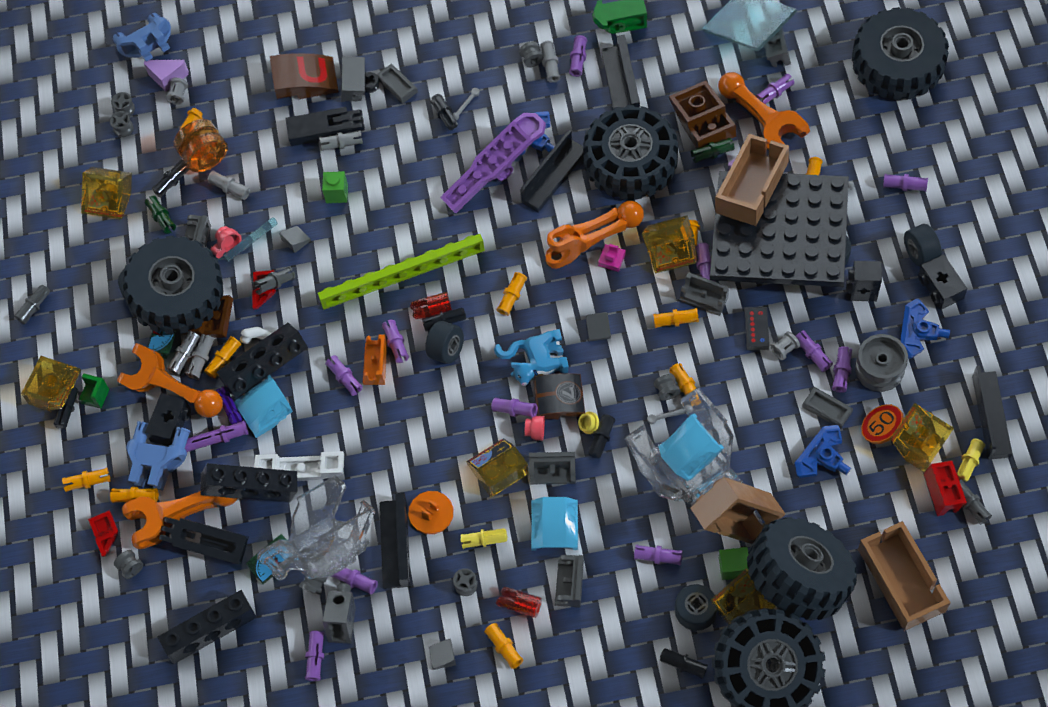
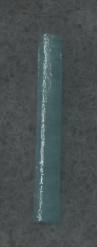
(250, 239)

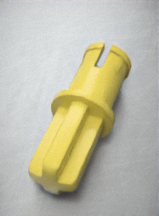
(970, 459)
(484, 538)

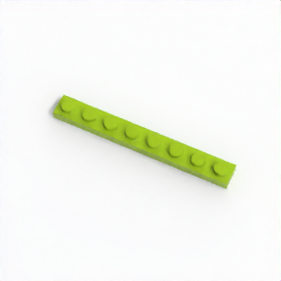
(402, 271)

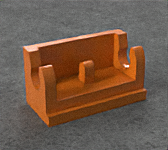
(375, 361)

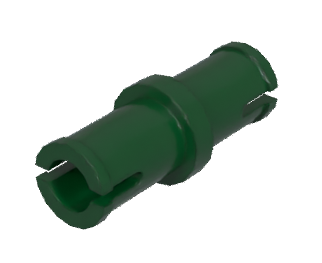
(712, 150)
(160, 214)

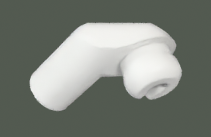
(255, 332)

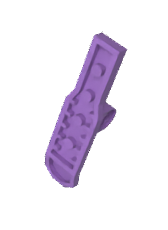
(495, 159)

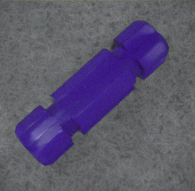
(229, 406)

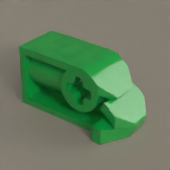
(620, 15)

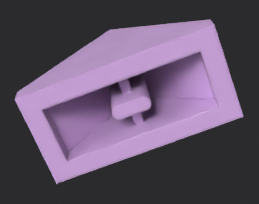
(164, 70)

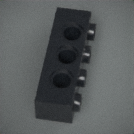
(262, 360)
(248, 482)
(206, 627)

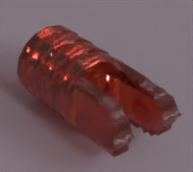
(430, 305)
(519, 602)

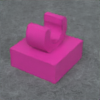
(611, 257)

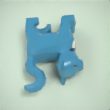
(537, 350)

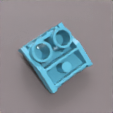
(263, 406)
(689, 449)
(554, 523)

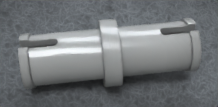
(550, 61)
(341, 140)
(228, 185)
(183, 352)
(200, 357)

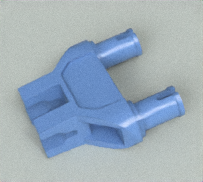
(145, 39)
(154, 458)

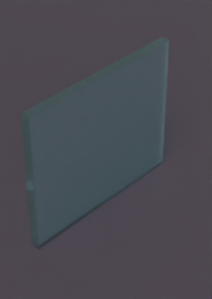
(749, 21)

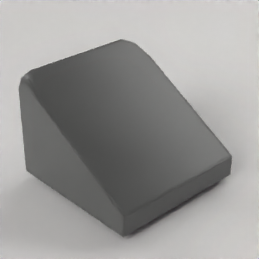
(294, 238)
(598, 326)
(442, 654)

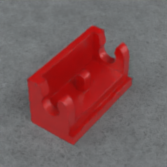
(944, 487)

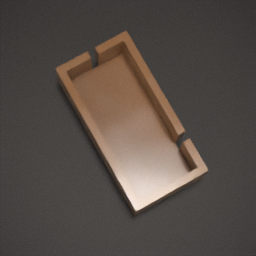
(751, 180)
(731, 507)
(903, 576)

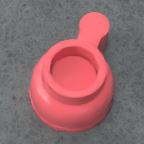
(226, 240)
(535, 428)

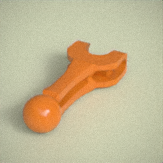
(774, 123)
(577, 239)
(153, 374)
(156, 512)

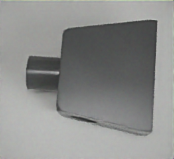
(339, 615)

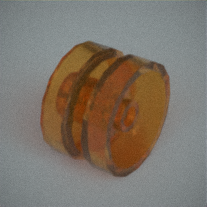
(200, 145)

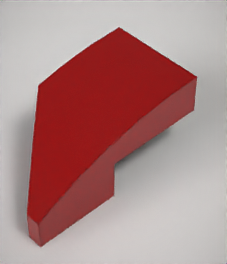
(259, 299)
(104, 531)

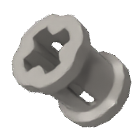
(176, 91)
(785, 345)

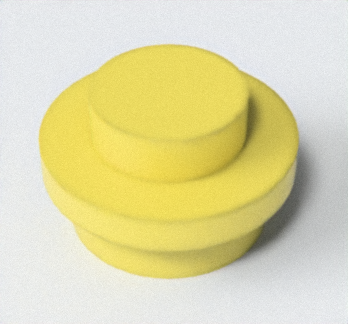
(588, 422)

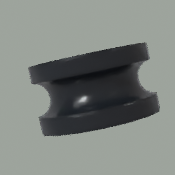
(371, 87)

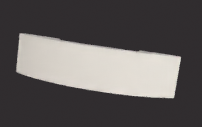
(307, 467)

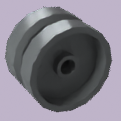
(881, 362)

